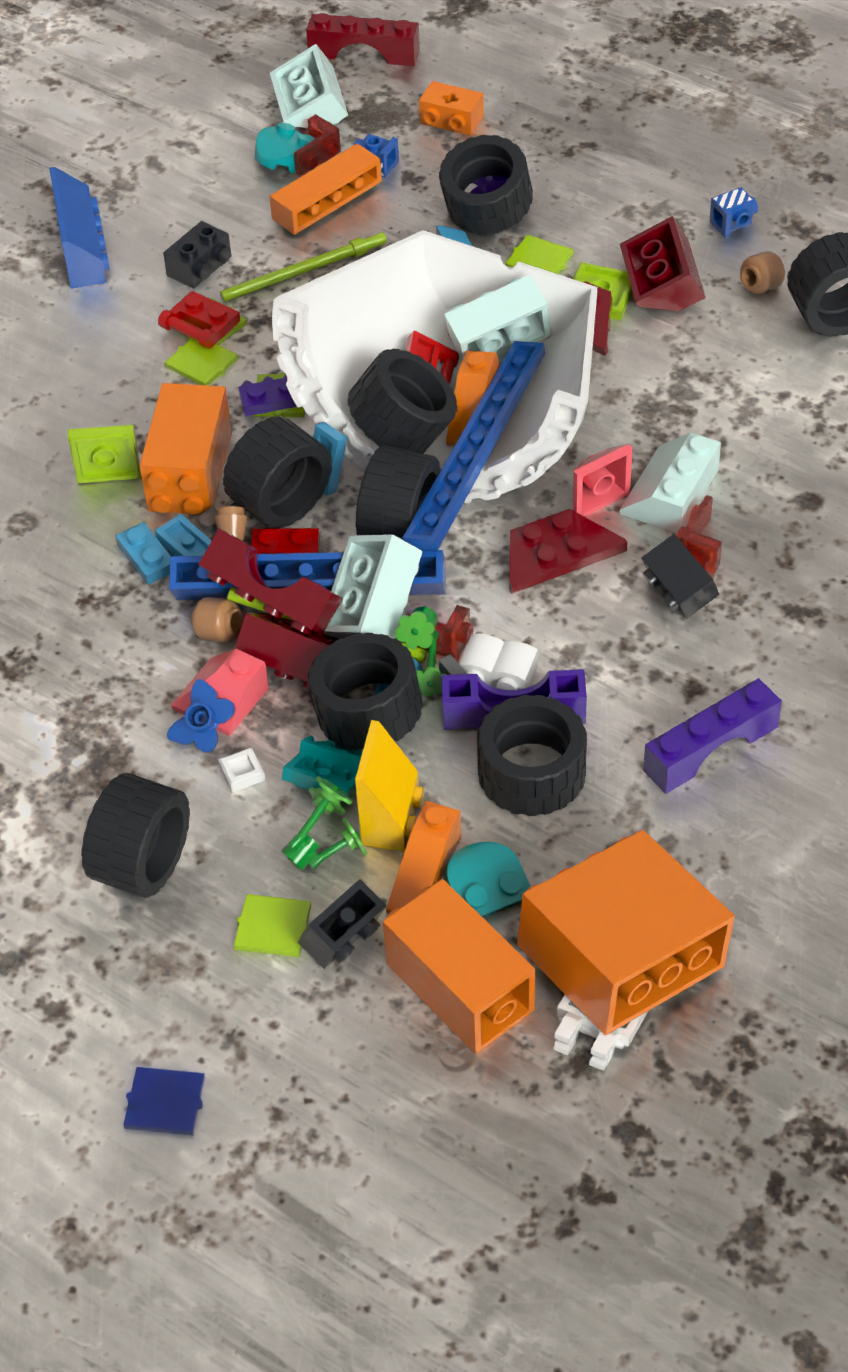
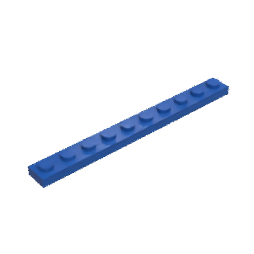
(474, 446)

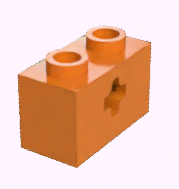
(451, 108)

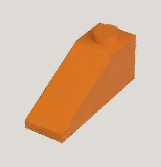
(471, 384)
(426, 853)

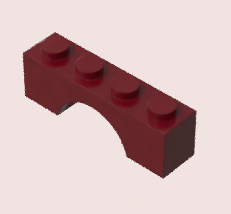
(393, 39)
(236, 562)

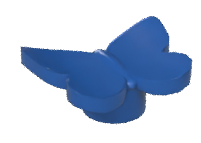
(202, 718)

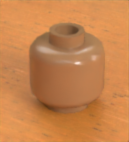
(762, 272)
(216, 619)

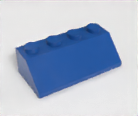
(79, 230)

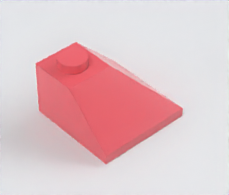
(602, 479)
(235, 678)

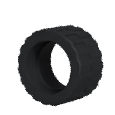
(481, 158)
(812, 275)
(402, 401)
(277, 472)
(393, 490)
(359, 662)
(531, 722)
(135, 835)

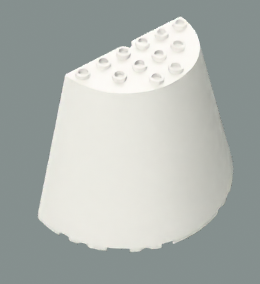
(349, 316)

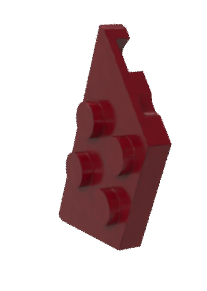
(558, 547)

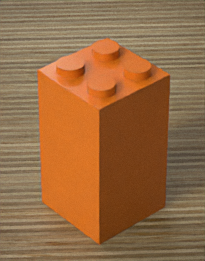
(186, 448)
(459, 965)

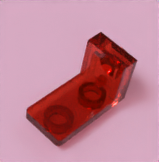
(320, 149)
(703, 548)
(453, 634)

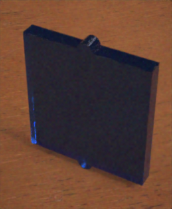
(164, 1101)

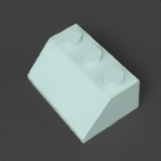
(308, 88)
(499, 319)
(673, 482)
(373, 585)

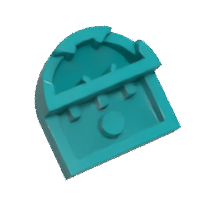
(278, 144)
(326, 761)
(487, 877)

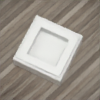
(241, 770)

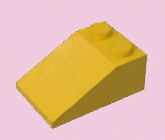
(386, 792)

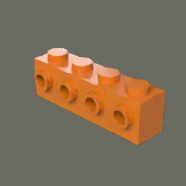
(325, 188)

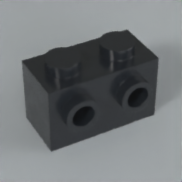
(197, 254)
(680, 577)
(341, 924)

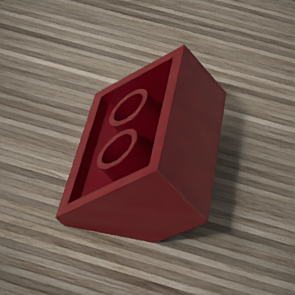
(662, 268)
(281, 645)

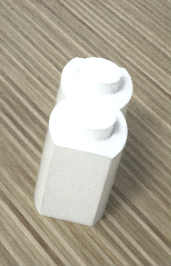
(500, 663)

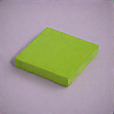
(611, 280)
(104, 453)

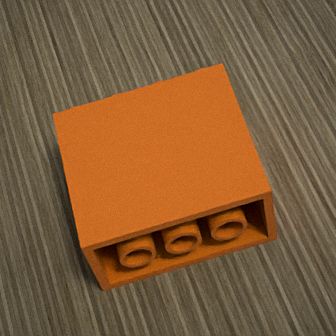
(624, 930)

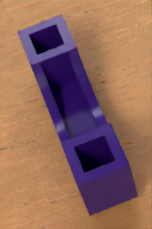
(469, 698)
(681, 750)

